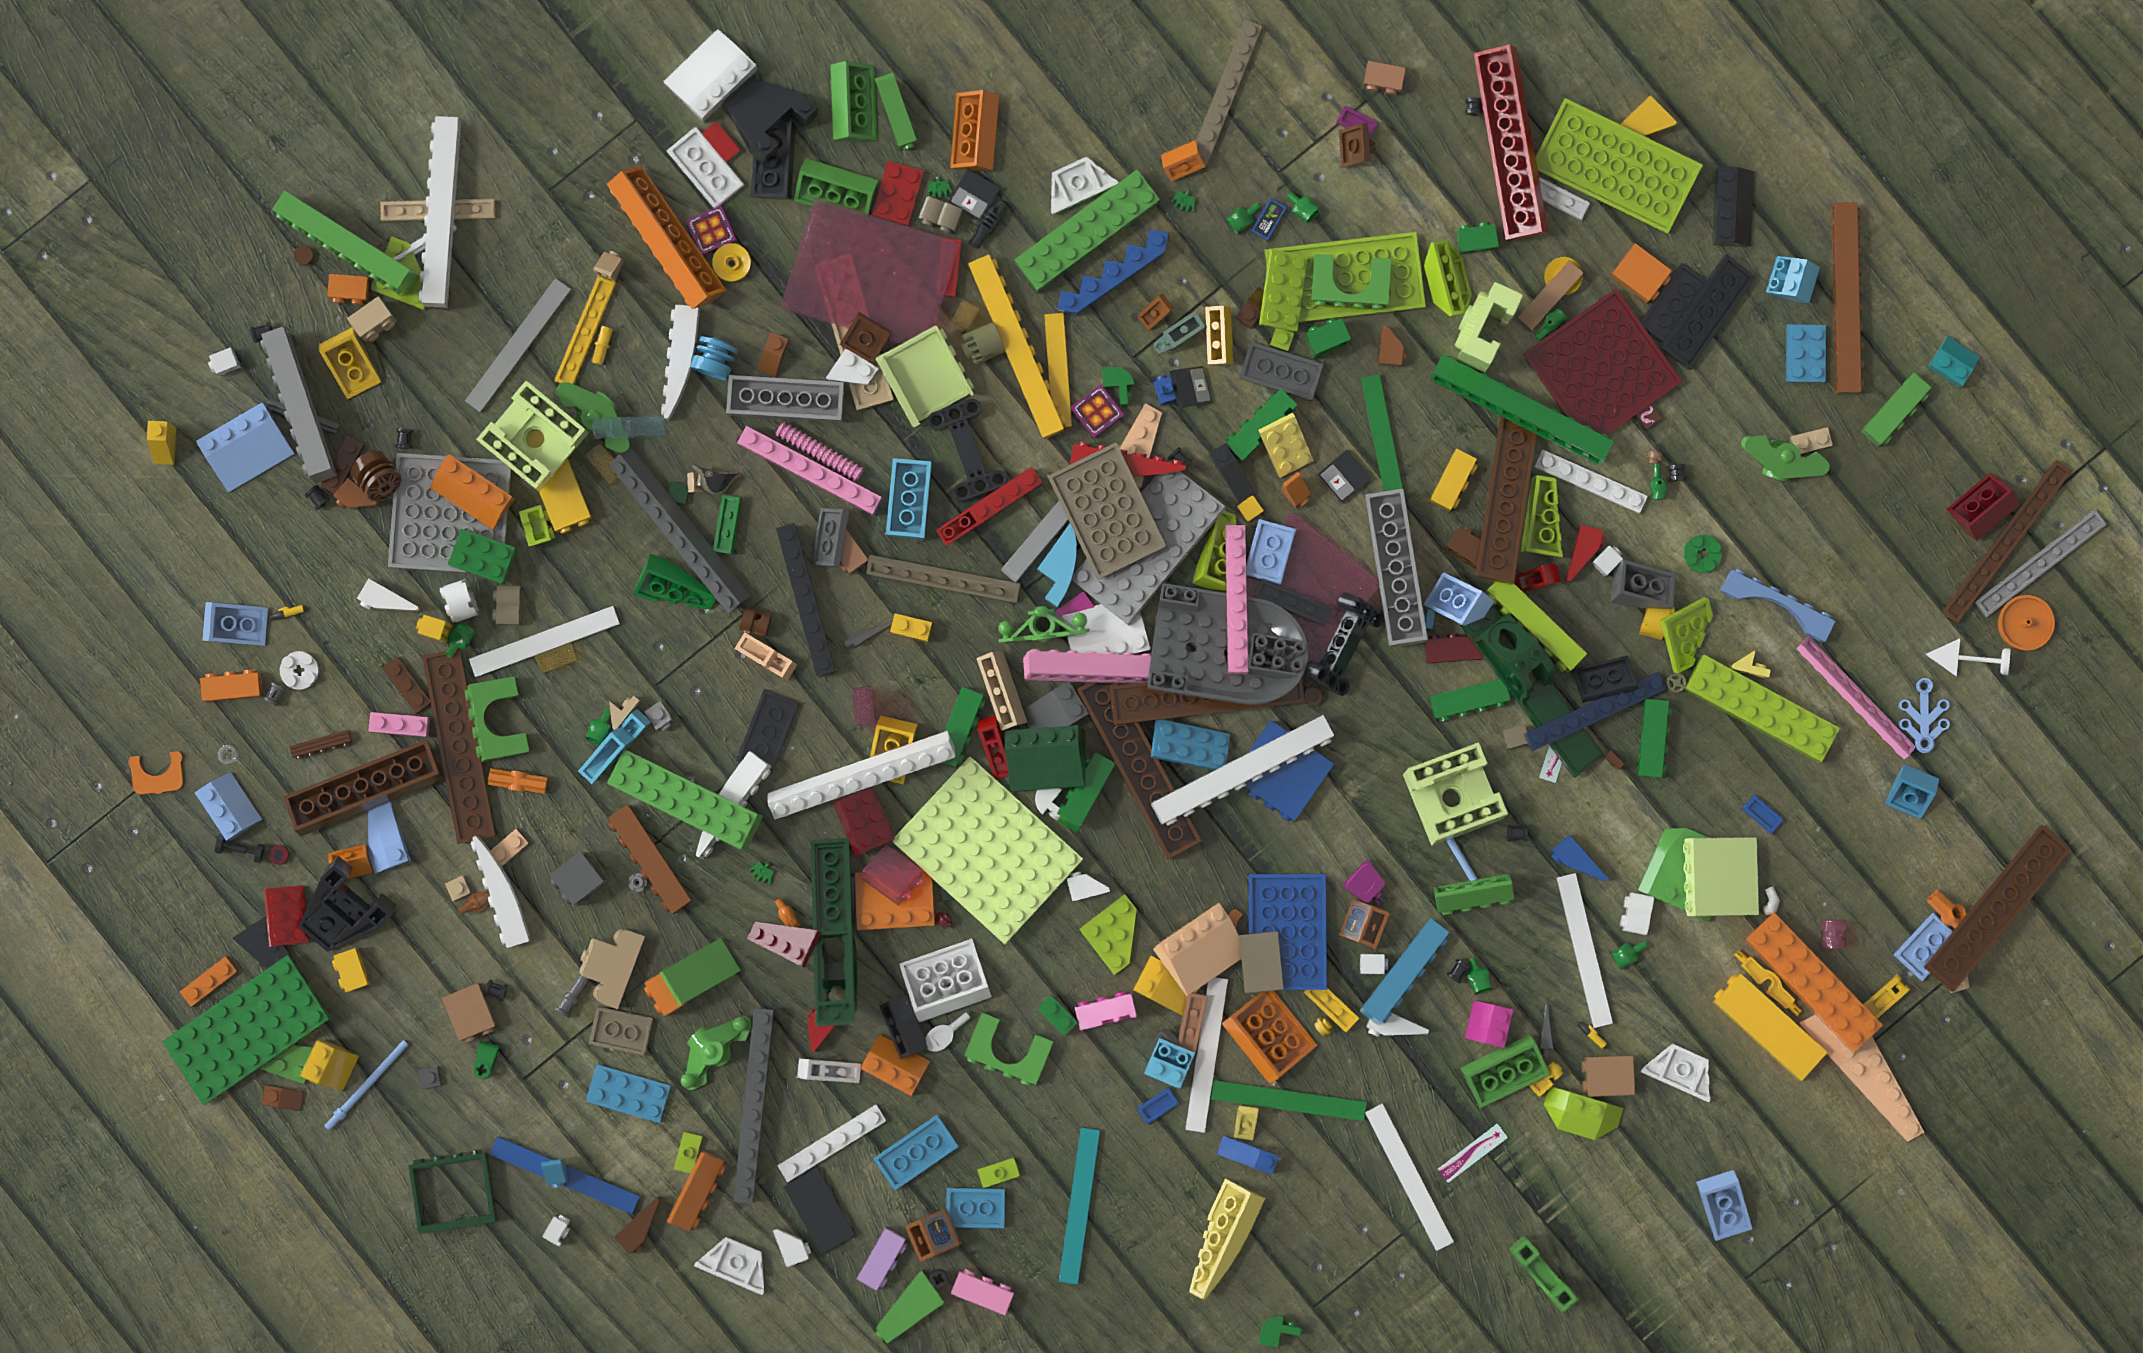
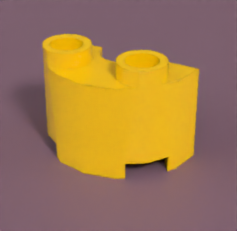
(1651, 623)

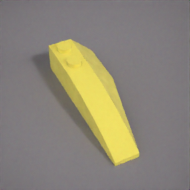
(1227, 1231)

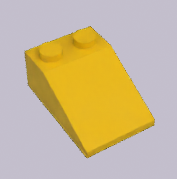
(349, 363)
(890, 735)
(1160, 986)

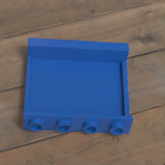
(1293, 783)

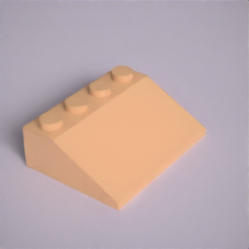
(1201, 949)

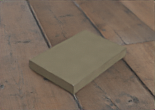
(1261, 962)
(621, 1031)

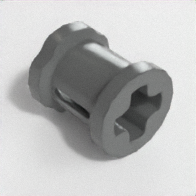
(268, 697)

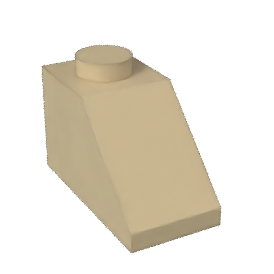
(609, 265)

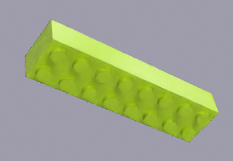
(1761, 708)

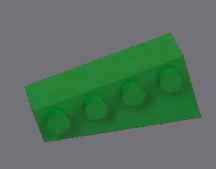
(1249, 438)

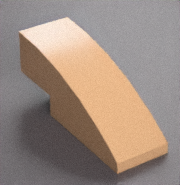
(766, 656)

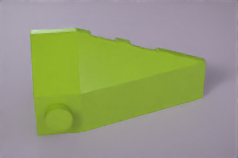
(1212, 563)

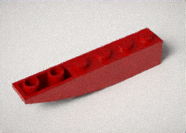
(1138, 464)
(990, 506)

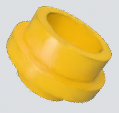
(1323, 1026)

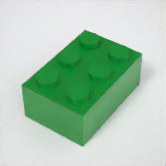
(482, 556)

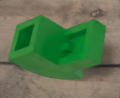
(1118, 378)
(1272, 1328)

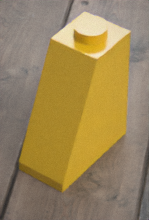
(1649, 119)
(161, 442)

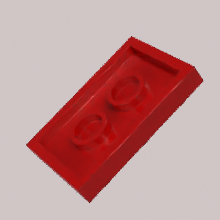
(898, 193)
(284, 913)

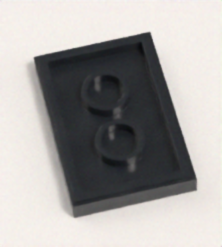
(1604, 679)

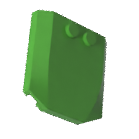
(1665, 872)

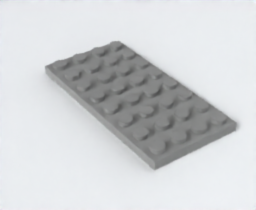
(1183, 517)

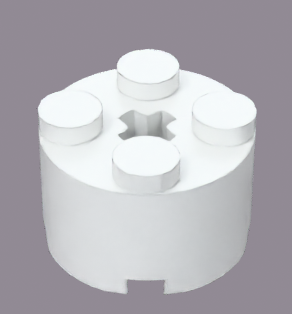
(459, 600)

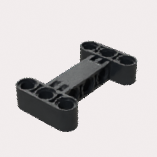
(967, 449)
(1344, 643)

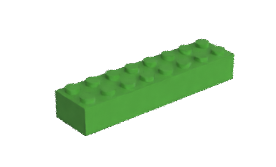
(1087, 231)
(344, 243)
(685, 800)

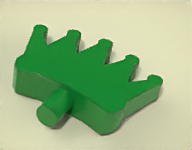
(939, 187)
(1184, 199)
(762, 871)

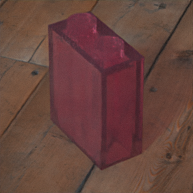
(864, 707)
(892, 875)

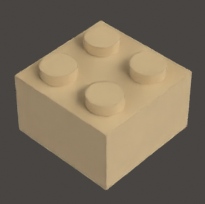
(372, 320)

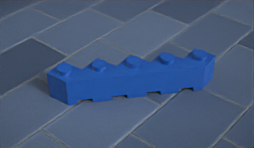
(1114, 274)

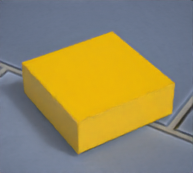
(1250, 508)

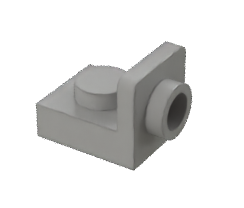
(659, 716)

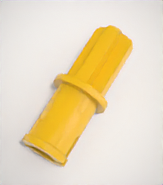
(602, 345)

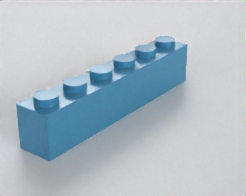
(1404, 972)

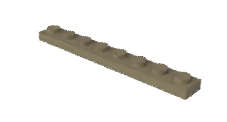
(1227, 88)
(943, 578)

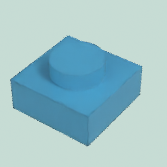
(1429, 618)

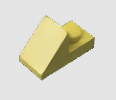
(1745, 666)
(1245, 1122)

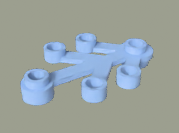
(1924, 719)

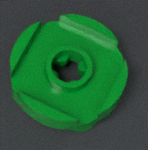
(1693, 559)

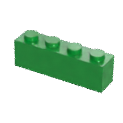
(1468, 699)
(962, 720)
(1653, 737)
(1082, 798)

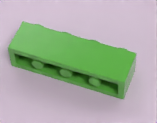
(1893, 412)

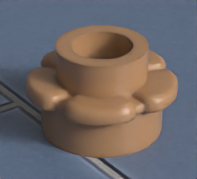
(1654, 457)

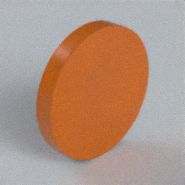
(2026, 622)

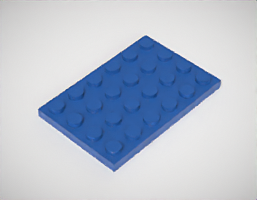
(1298, 912)

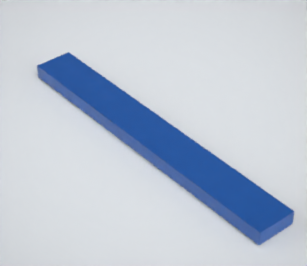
(577, 1179)

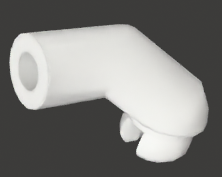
(1773, 902)

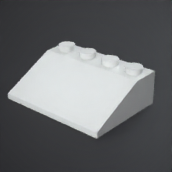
(711, 75)
(1108, 633)
(945, 980)

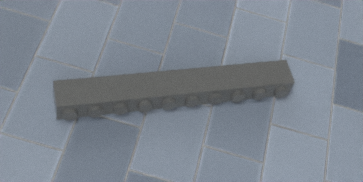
(679, 530)
(754, 1105)

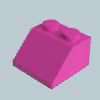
(1488, 1023)

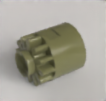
(982, 343)

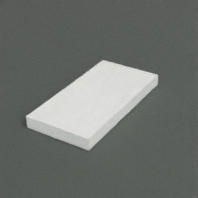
(705, 168)

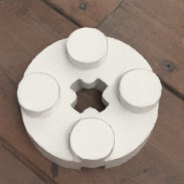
(288, 667)

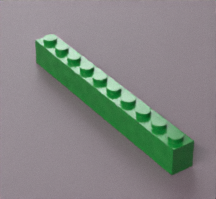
(1522, 410)

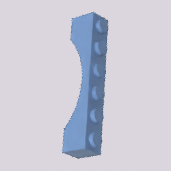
(1813, 623)

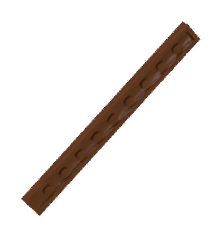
(2006, 541)

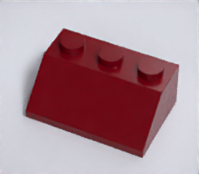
(1983, 506)

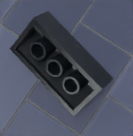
(1733, 206)

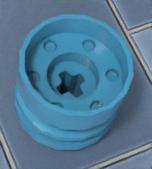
(714, 358)

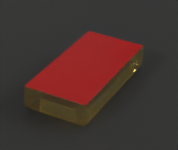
(721, 142)

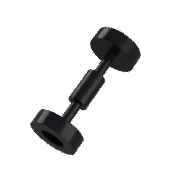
(258, 853)

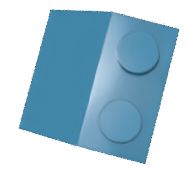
(1912, 791)

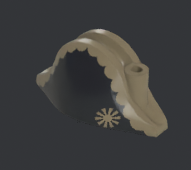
(714, 481)

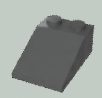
(1642, 586)
(1056, 709)

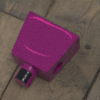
(1366, 884)

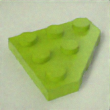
(393, 249)
(1686, 633)
(1112, 933)

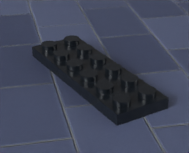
(1707, 312)

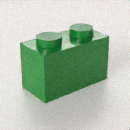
(1476, 238)
(1057, 1015)

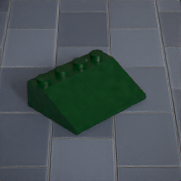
(1045, 758)

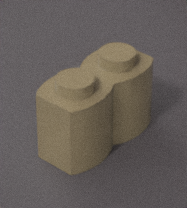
(940, 214)
(508, 605)

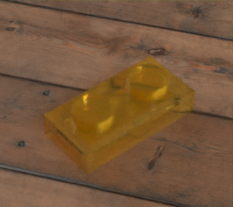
(601, 459)
(556, 658)

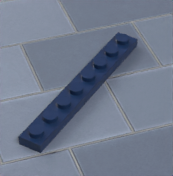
(1594, 712)

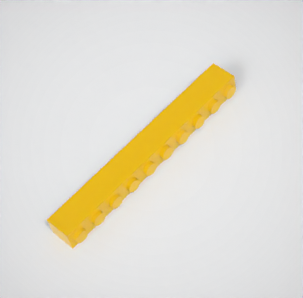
(1016, 346)

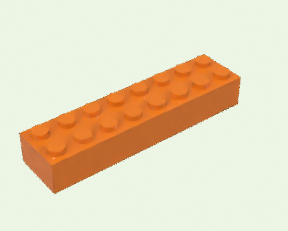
(666, 237)
(1813, 982)

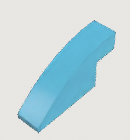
(1060, 566)
(613, 746)

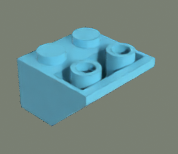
(1793, 279)
(1169, 1063)

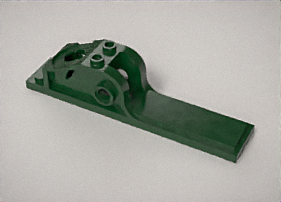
(1537, 700)
(834, 919)

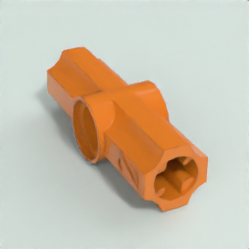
(517, 781)
(1950, 913)

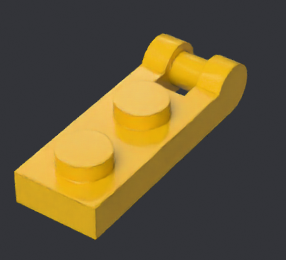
(1885, 997)

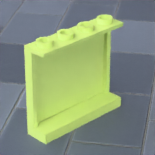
(925, 374)
(1721, 876)

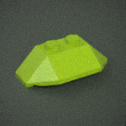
(1447, 278)
(1581, 1114)

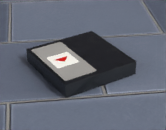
(974, 195)
(1190, 387)
(1344, 476)

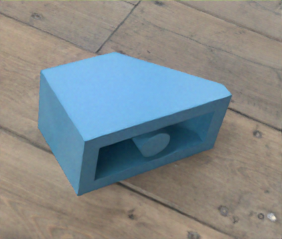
(555, 1172)

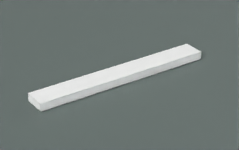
(544, 641)
(1584, 950)
(1206, 1055)
(1409, 1177)

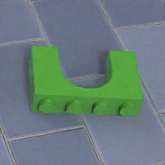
(1325, 290)
(491, 745)
(981, 1051)
(1542, 1274)

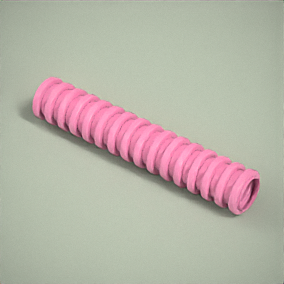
(819, 451)

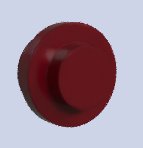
(943, 919)

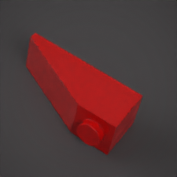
(1585, 546)
(994, 745)

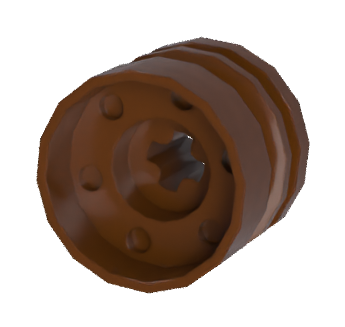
(375, 475)

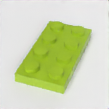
(1283, 290)

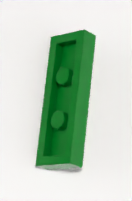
(727, 524)

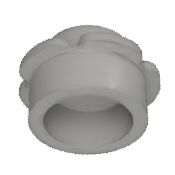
(632, 882)

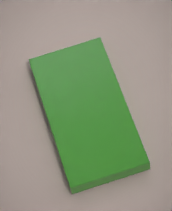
(699, 971)

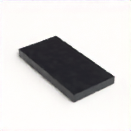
(1672, 302)
(769, 728)
(819, 1210)

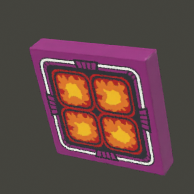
(711, 230)
(1097, 411)

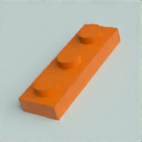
(208, 981)

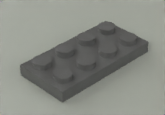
(1281, 371)

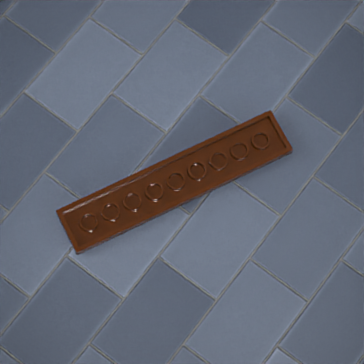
(1506, 503)
(1138, 704)
(457, 747)
(1997, 908)

